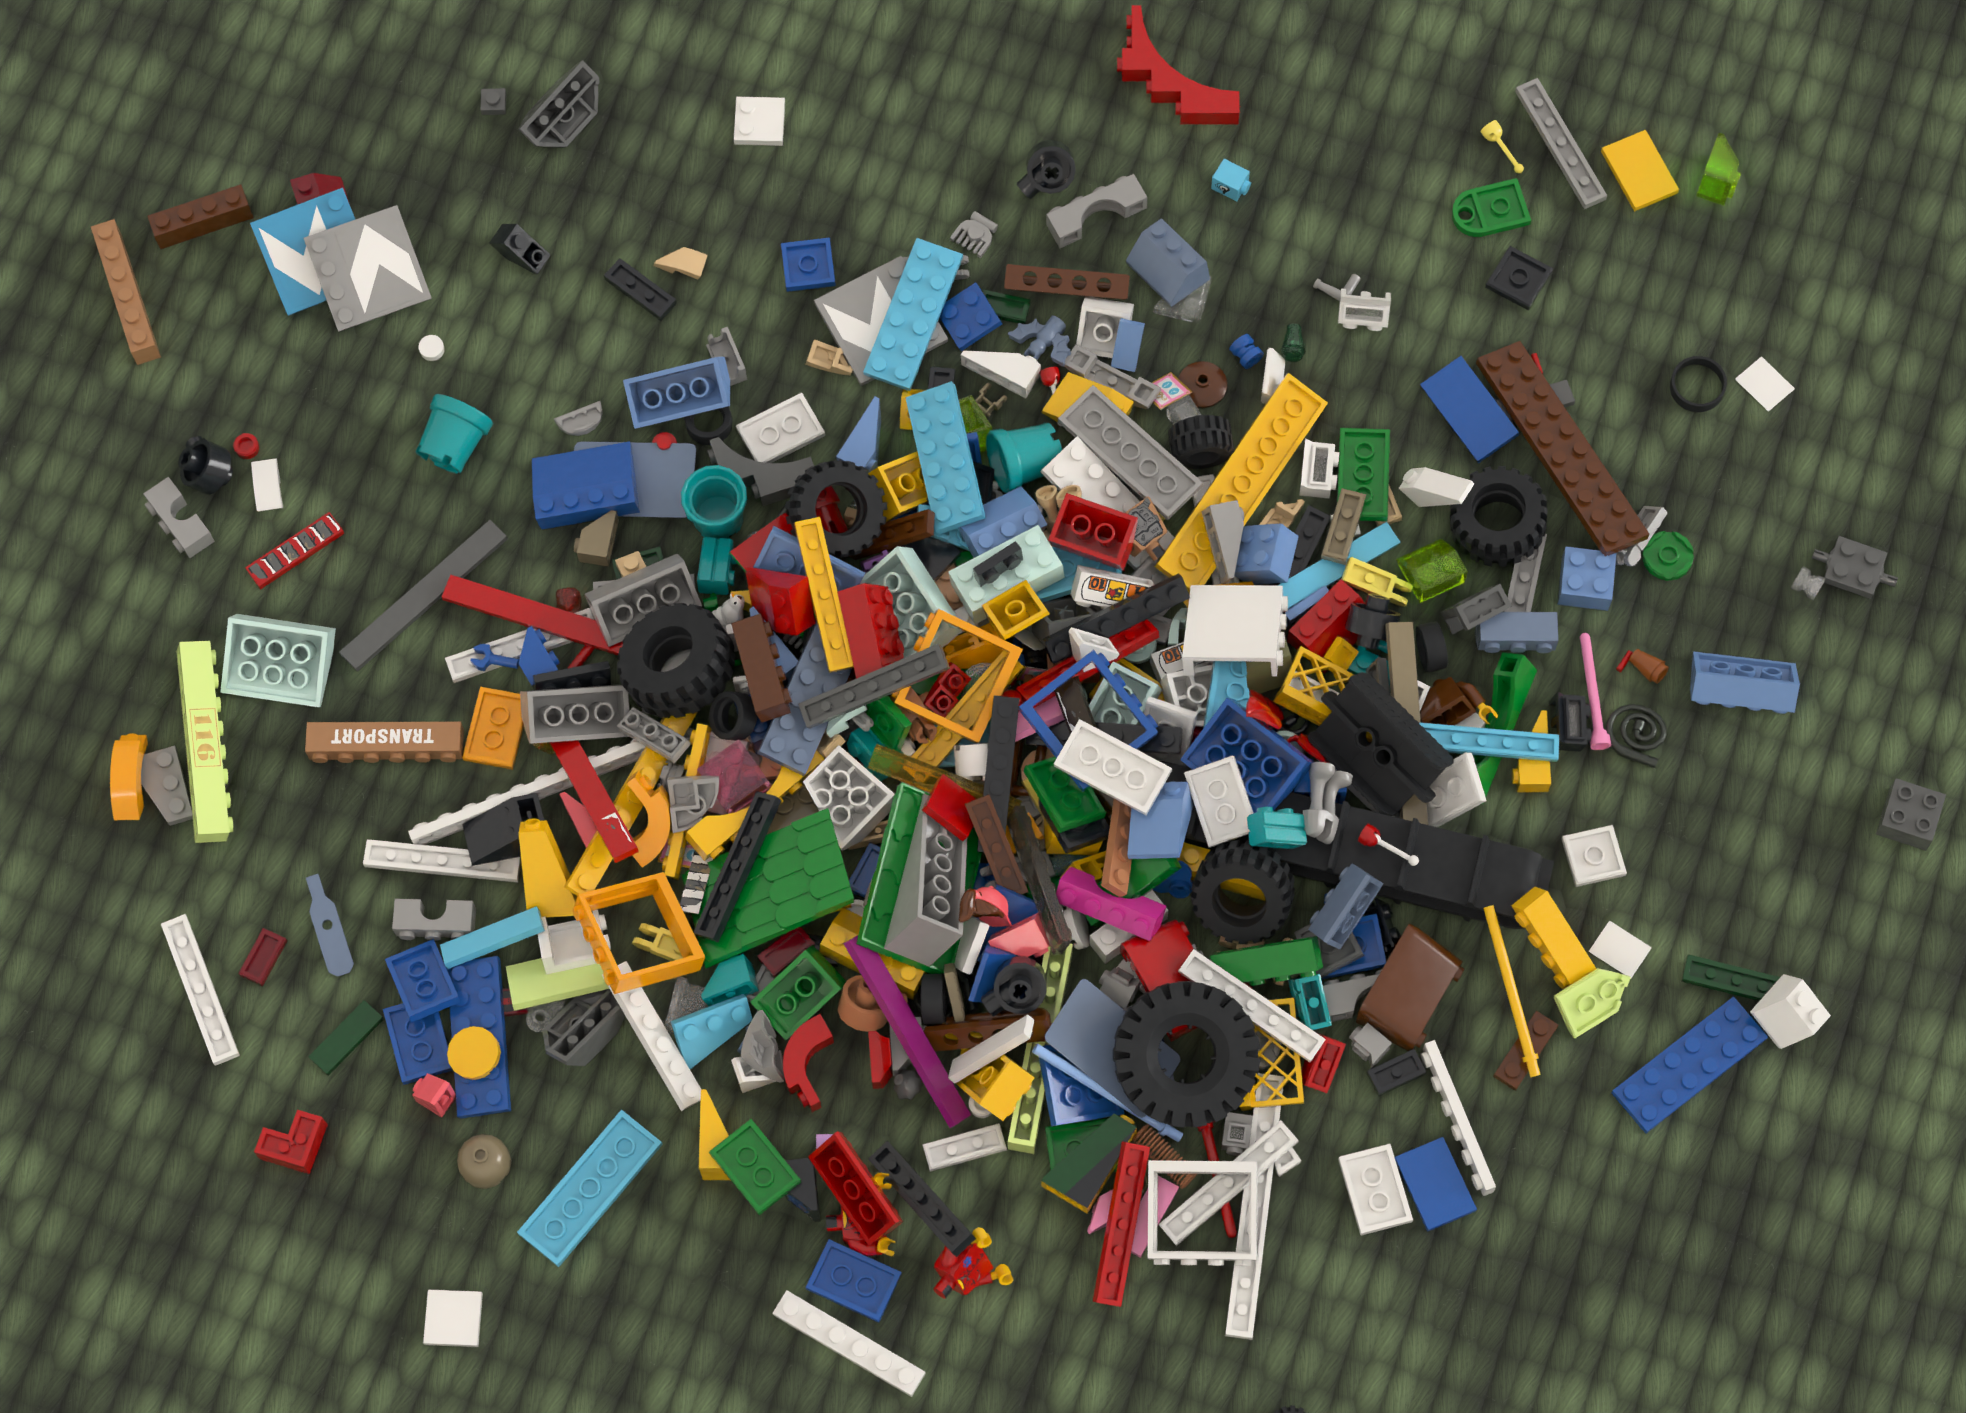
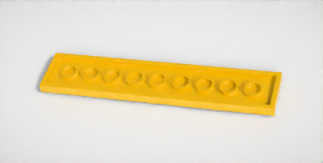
(1245, 475)

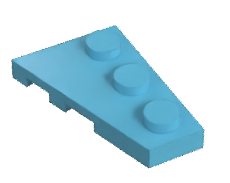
(709, 1028)

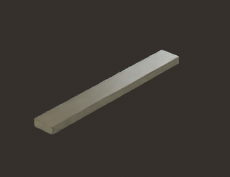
(1405, 691)

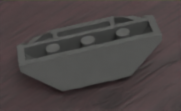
(563, 109)
(583, 1028)

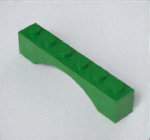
(1510, 688)

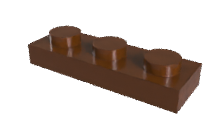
(1512, 1068)

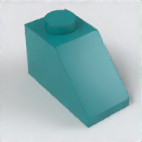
(730, 979)

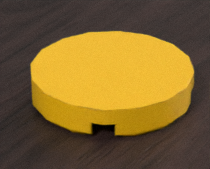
(473, 1053)

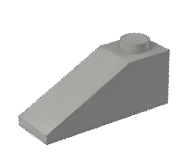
(1224, 530)

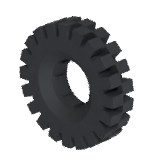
(1233, 1060)

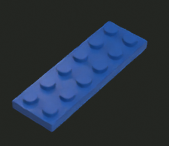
(481, 1005)
(1689, 1065)

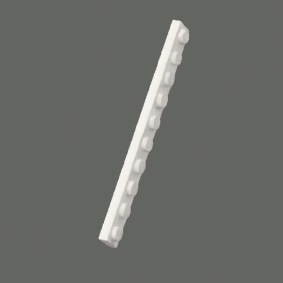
(543, 785)
(1246, 1278)

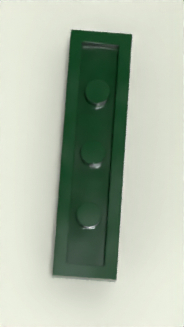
(1727, 978)

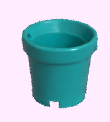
(452, 433)
(1020, 454)
(714, 501)

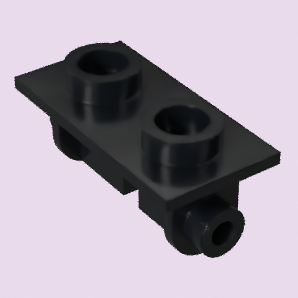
(1389, 933)

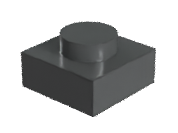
(493, 101)

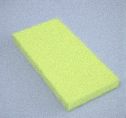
(532, 986)

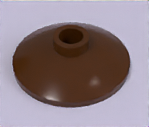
(1204, 394)

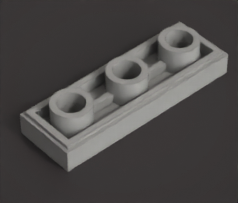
(653, 735)

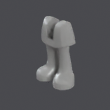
(1324, 785)

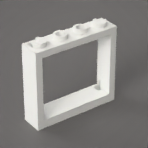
(1201, 1167)

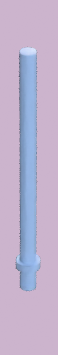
(1074, 1072)

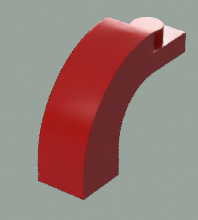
(803, 1044)

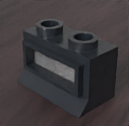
(1571, 721)

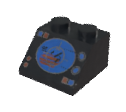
(805, 1194)

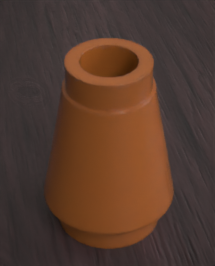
(1650, 667)

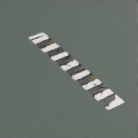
(696, 881)

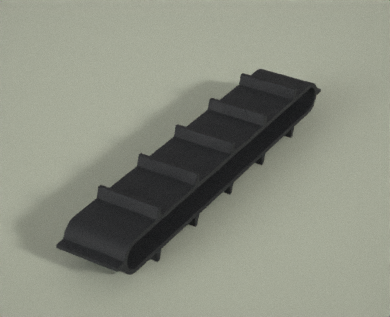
(1453, 870)

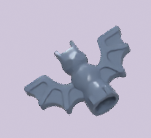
(1045, 336)

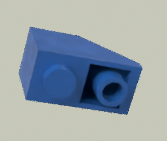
(534, 656)

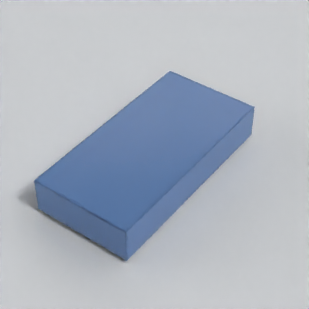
(1127, 345)
(1304, 606)

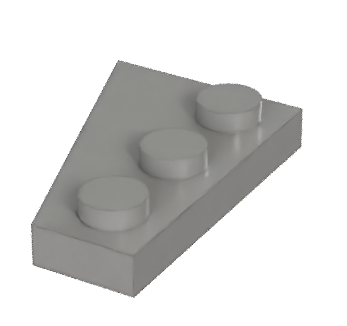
(166, 784)

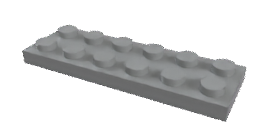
(1130, 452)

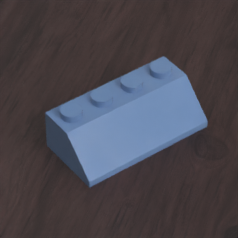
(678, 392)
(1744, 682)

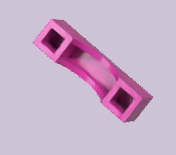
(1136, 915)

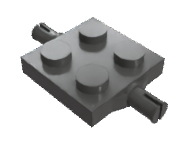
(1855, 567)

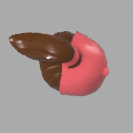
(986, 905)

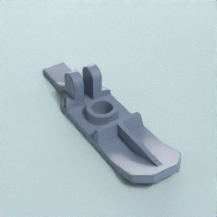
(332, 941)

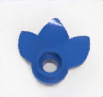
(1178, 884)

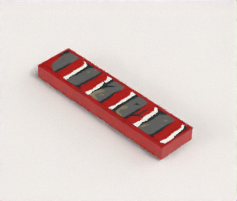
(294, 550)

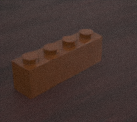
(200, 216)
(761, 667)

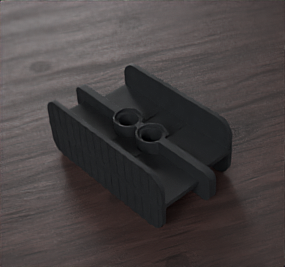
(1414, 753)

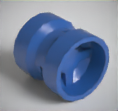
(1246, 351)

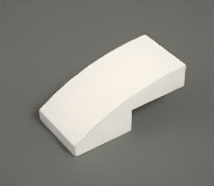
(266, 485)

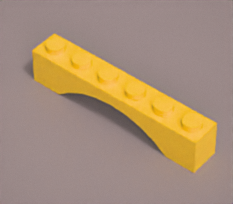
(715, 831)

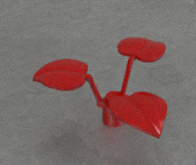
(1270, 713)

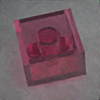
(737, 776)

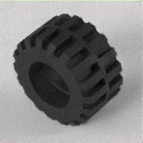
(1201, 441)

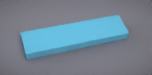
(492, 937)

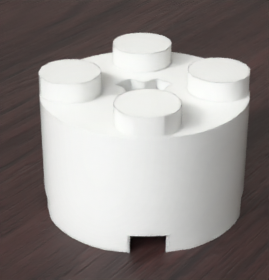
(971, 760)

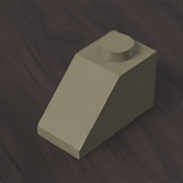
(597, 540)

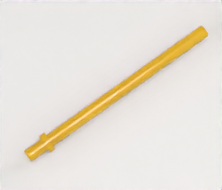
(1530, 1056)

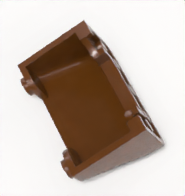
(1409, 988)

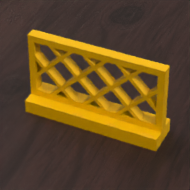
(1304, 704)
(1250, 1098)

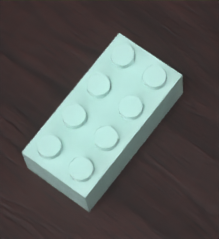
(1039, 567)
(1109, 708)

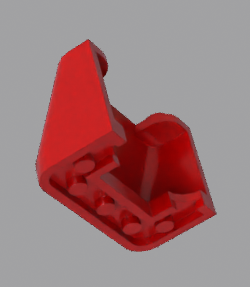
(1159, 960)

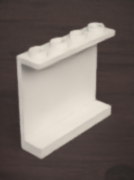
(1235, 625)

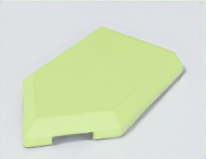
(1591, 1000)

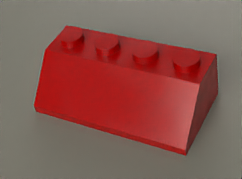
(855, 1188)

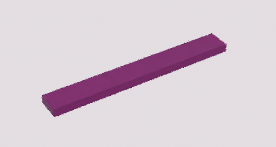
(908, 1032)

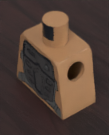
(1148, 530)

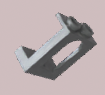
(1476, 609)

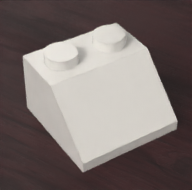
(1100, 324)
(1790, 1012)

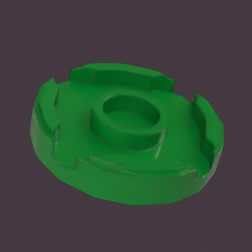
(1668, 555)

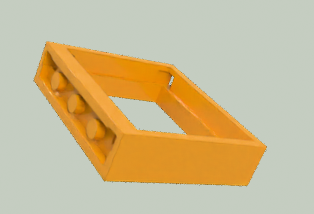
(1013, 653)
(673, 915)

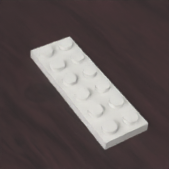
(1081, 467)

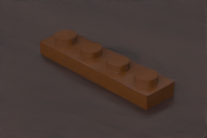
(901, 532)
(995, 844)

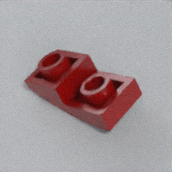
(945, 690)

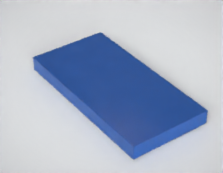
(1469, 409)

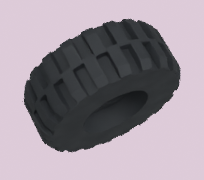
(691, 683)

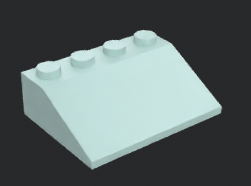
(913, 597)
(277, 660)

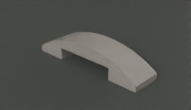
(1086, 365)

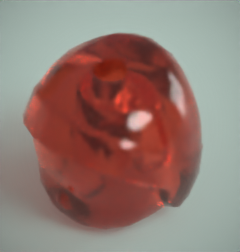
(568, 599)

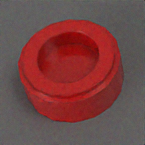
(246, 446)

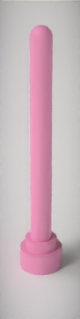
(1599, 738)

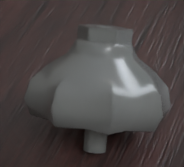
(907, 1084)

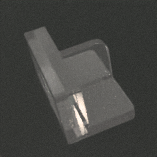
(684, 1001)

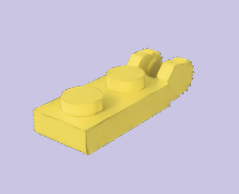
(1375, 581)
(663, 945)

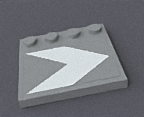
(367, 268)
(857, 313)

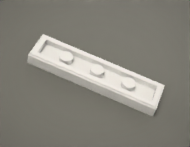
(991, 1049)

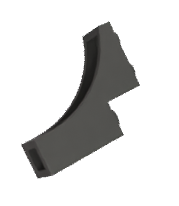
(767, 480)

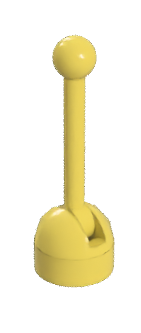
(1493, 133)

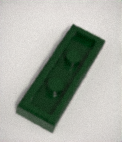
(346, 1038)

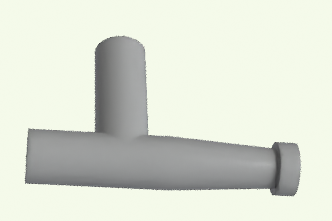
(1334, 292)

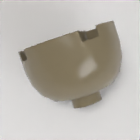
(483, 1161)

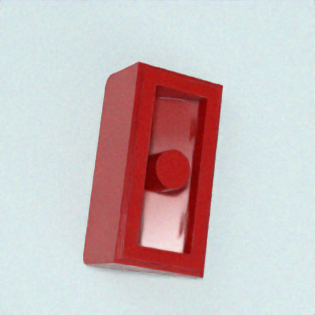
(1321, 1070)

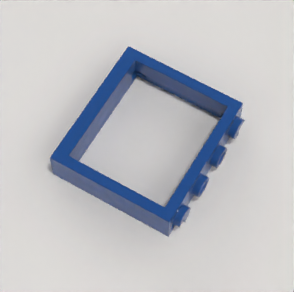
(1117, 685)

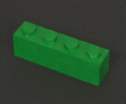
(1143, 878)
(1271, 960)

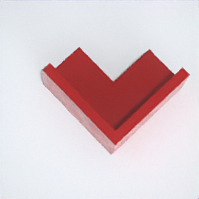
(294, 1149)

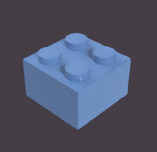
(1266, 554)
(1586, 579)

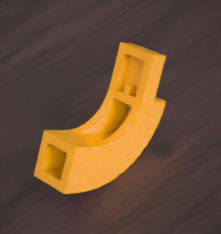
(126, 777)
(657, 805)

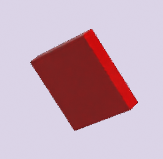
(948, 807)

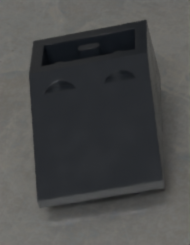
(495, 833)

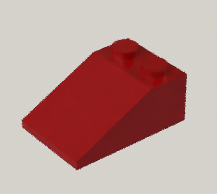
(781, 599)

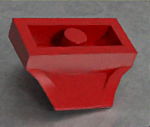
(880, 1059)

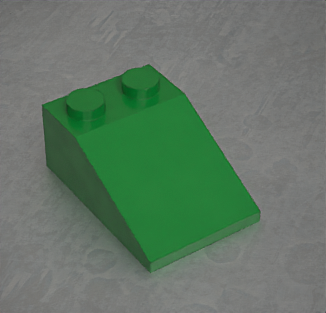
(799, 992)

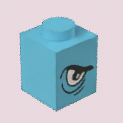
(1231, 180)

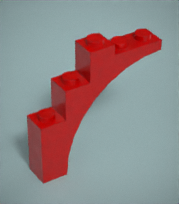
(1192, 100)

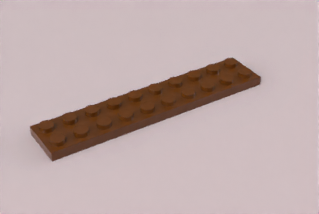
(1562, 449)

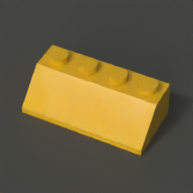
(847, 926)

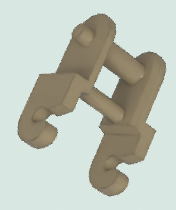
(995, 405)

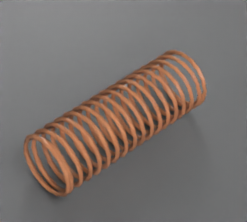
(1141, 1133)

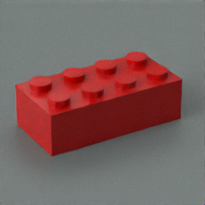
(870, 627)

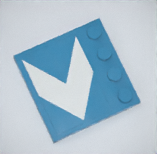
(285, 250)

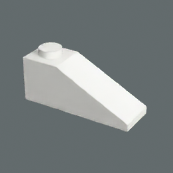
(1006, 369)
(1434, 488)

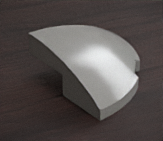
(691, 799)
(761, 1048)

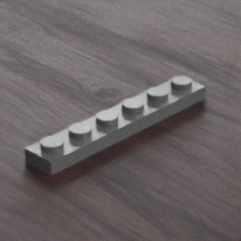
(874, 686)

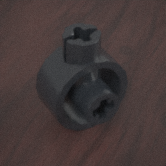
(1048, 169)
(205, 465)
(1369, 620)
(1015, 997)

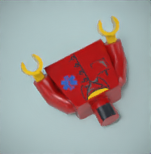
(851, 1234)
(969, 1268)

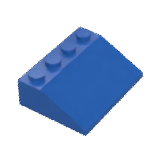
(584, 485)
(1264, 758)

